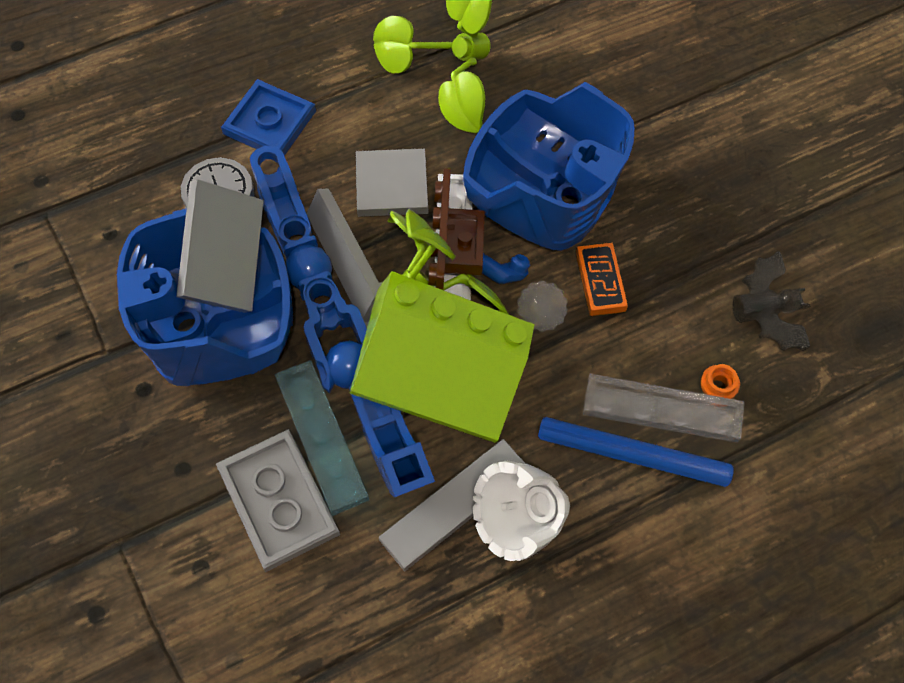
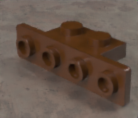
(461, 231)

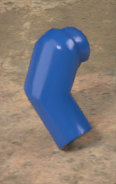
(507, 272)

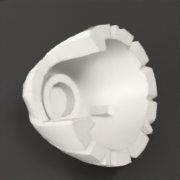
(518, 509)

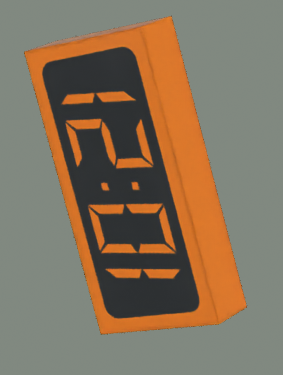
(601, 279)

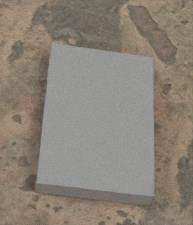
(220, 247)
(277, 500)

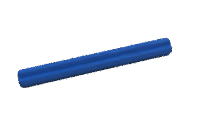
(636, 452)

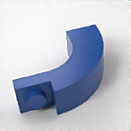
(392, 447)

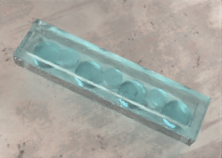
(322, 438)

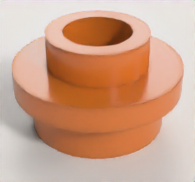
(722, 373)

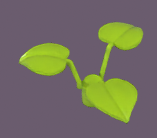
(463, 97)
(426, 243)

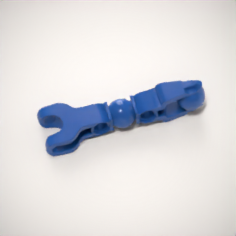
(309, 271)

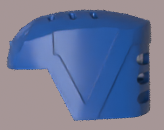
(524, 180)
(222, 340)

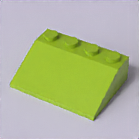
(441, 357)

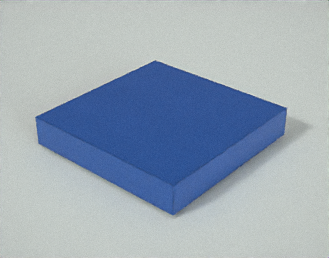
(268, 117)

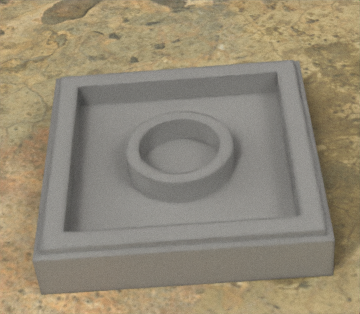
(391, 182)

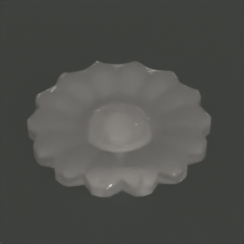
(542, 305)

